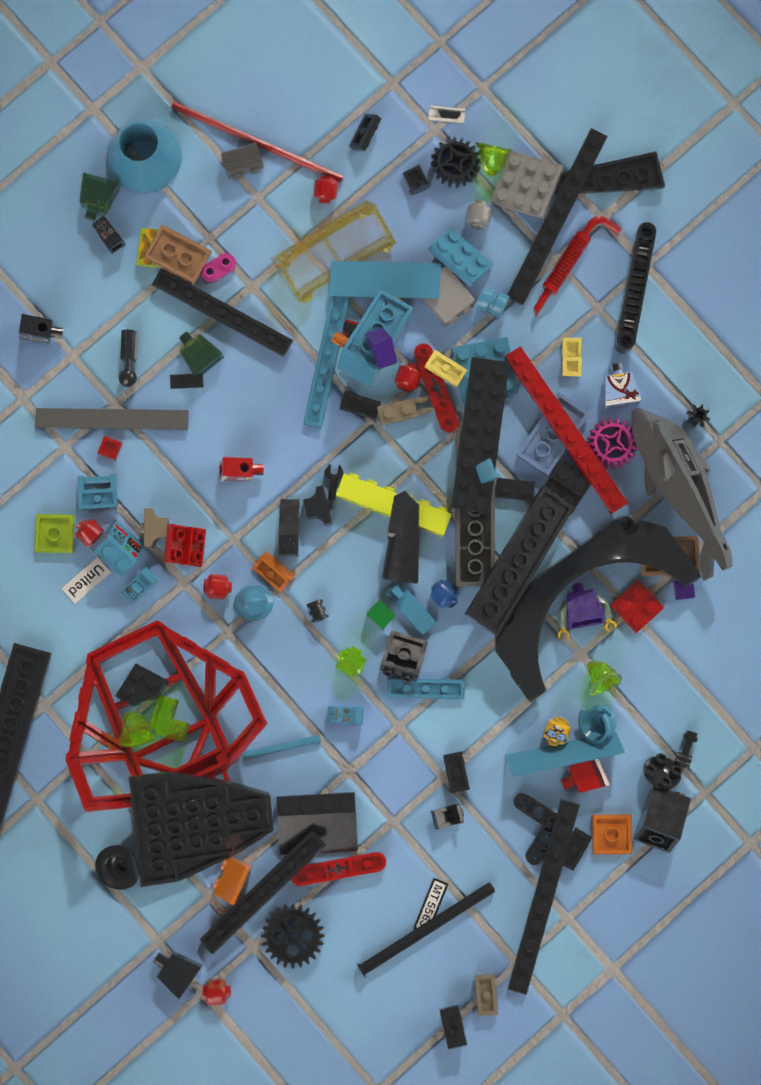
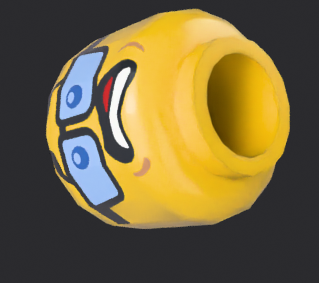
(557, 731)

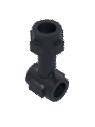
(684, 759)

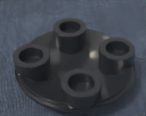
(662, 772)

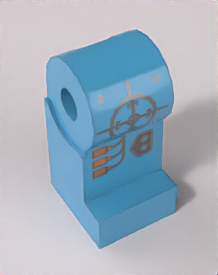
(345, 715)

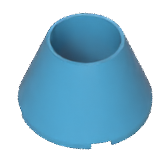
(151, 173)

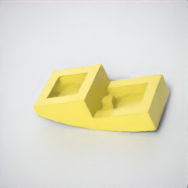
(571, 356)

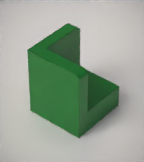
(380, 615)

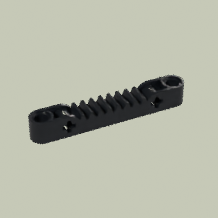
(635, 287)

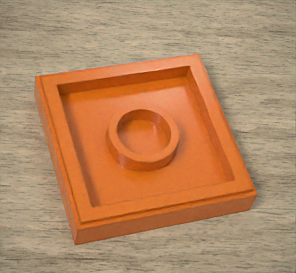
(612, 834)

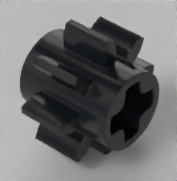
(696, 421)

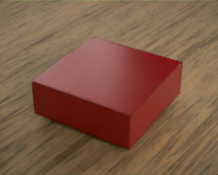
(109, 448)

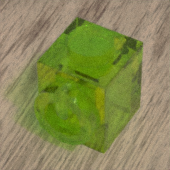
(351, 661)

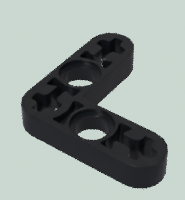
(544, 820)

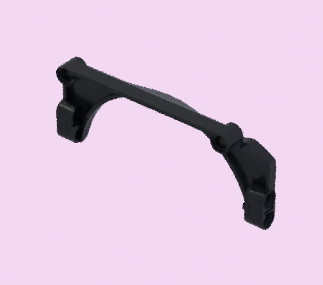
(638, 543)

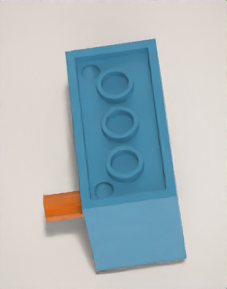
(356, 355)

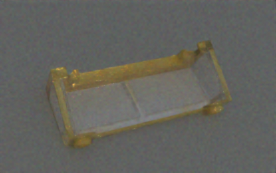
(347, 238)

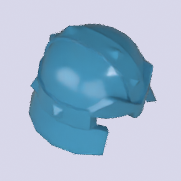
(597, 723)

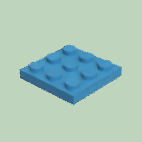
(491, 349)

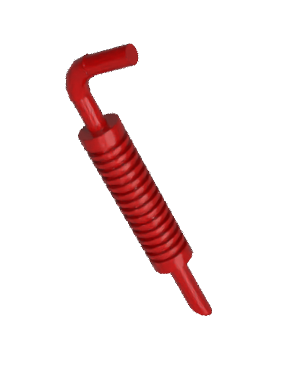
(570, 258)

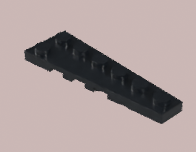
(625, 174)

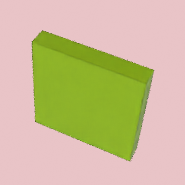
(54, 533)

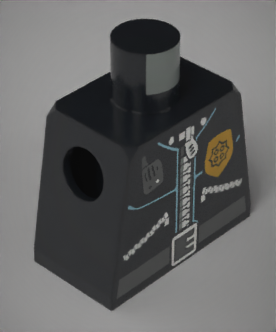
(31, 325)

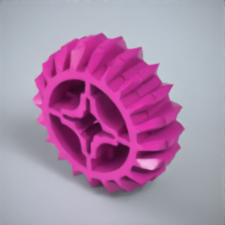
(619, 446)

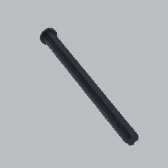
(425, 929)

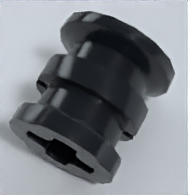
(317, 611)

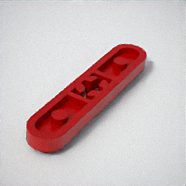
(442, 405)
(357, 864)

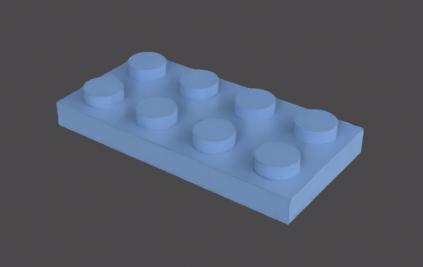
(543, 446)

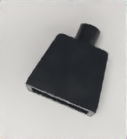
(176, 972)

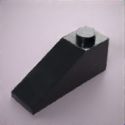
(289, 528)

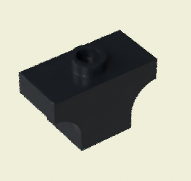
(318, 506)
(453, 1026)

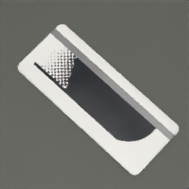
(446, 114)

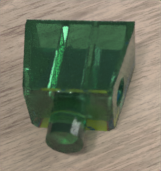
(97, 195)
(199, 354)

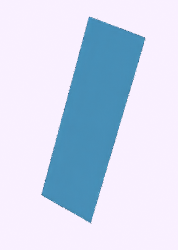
(395, 278)
(562, 755)

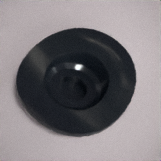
(117, 867)

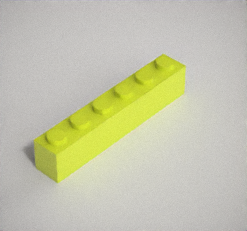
(380, 500)

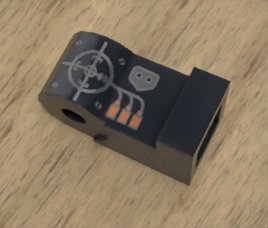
(108, 235)

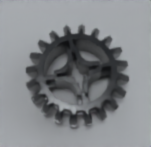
(469, 155)

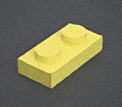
(445, 368)

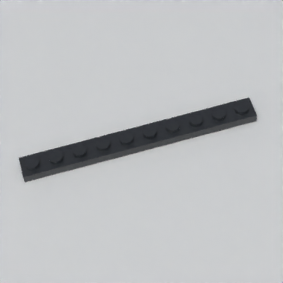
(556, 216)
(543, 896)

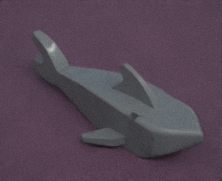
(682, 480)

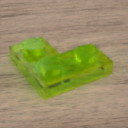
(164, 721)

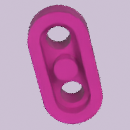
(220, 270)

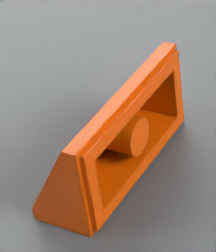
(273, 571)

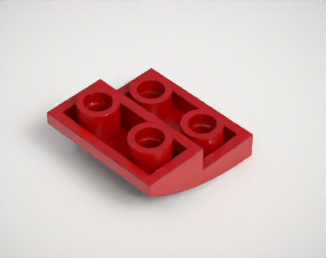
(184, 545)

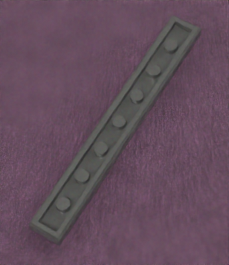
(112, 419)

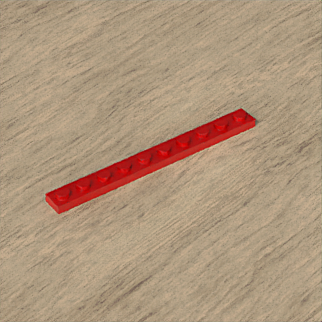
(566, 430)

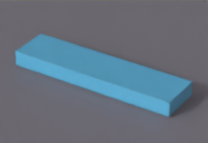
(425, 688)

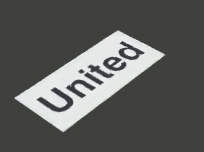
(86, 580)

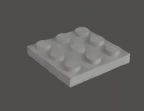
(527, 184)

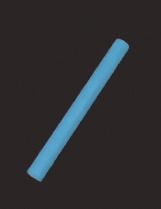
(282, 747)

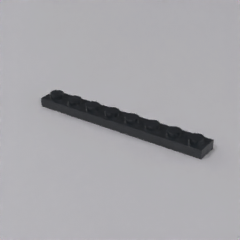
(222, 312)
(262, 892)

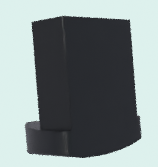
(416, 180)

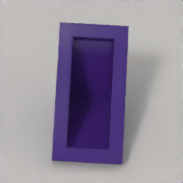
(381, 347)

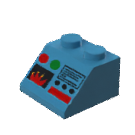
(118, 548)

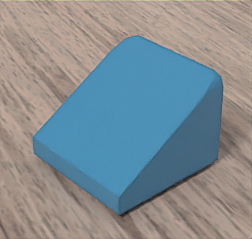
(486, 471)

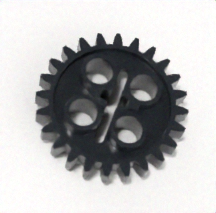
(280, 948)

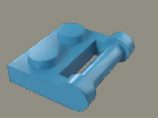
(98, 498)

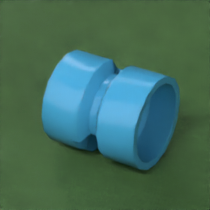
(492, 302)

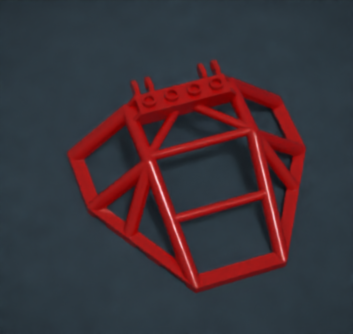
(209, 704)

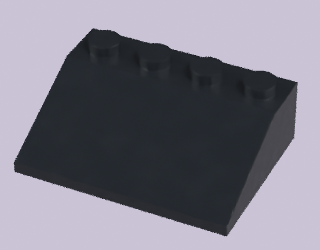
(327, 814)

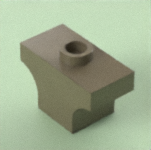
(153, 528)

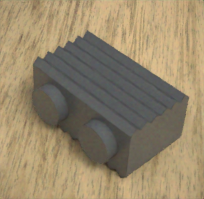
(242, 161)

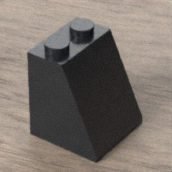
(662, 819)

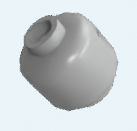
(478, 215)

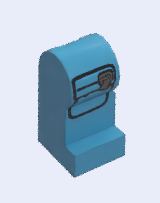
(140, 585)

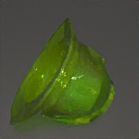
(492, 158)
(601, 677)
(136, 730)

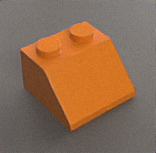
(232, 880)

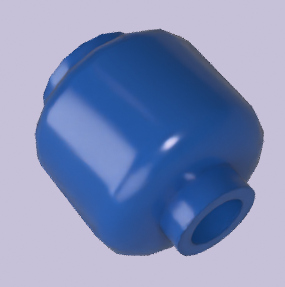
(444, 594)

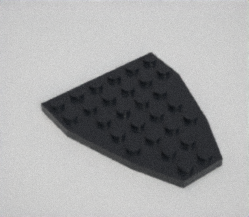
(192, 823)

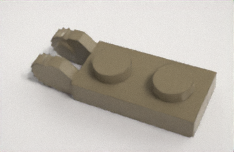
(401, 410)

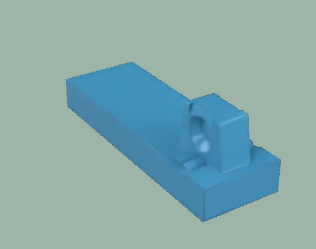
(410, 607)

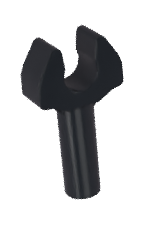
(333, 480)

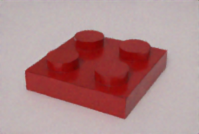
(637, 606)

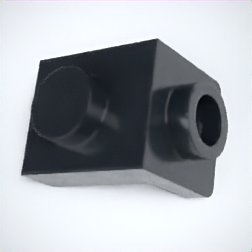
(447, 816)

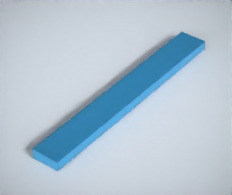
(326, 362)

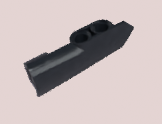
(402, 548)

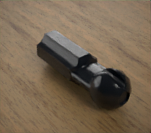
(128, 355)

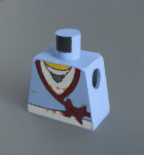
(619, 388)

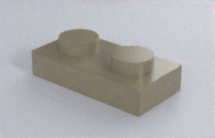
(486, 994)

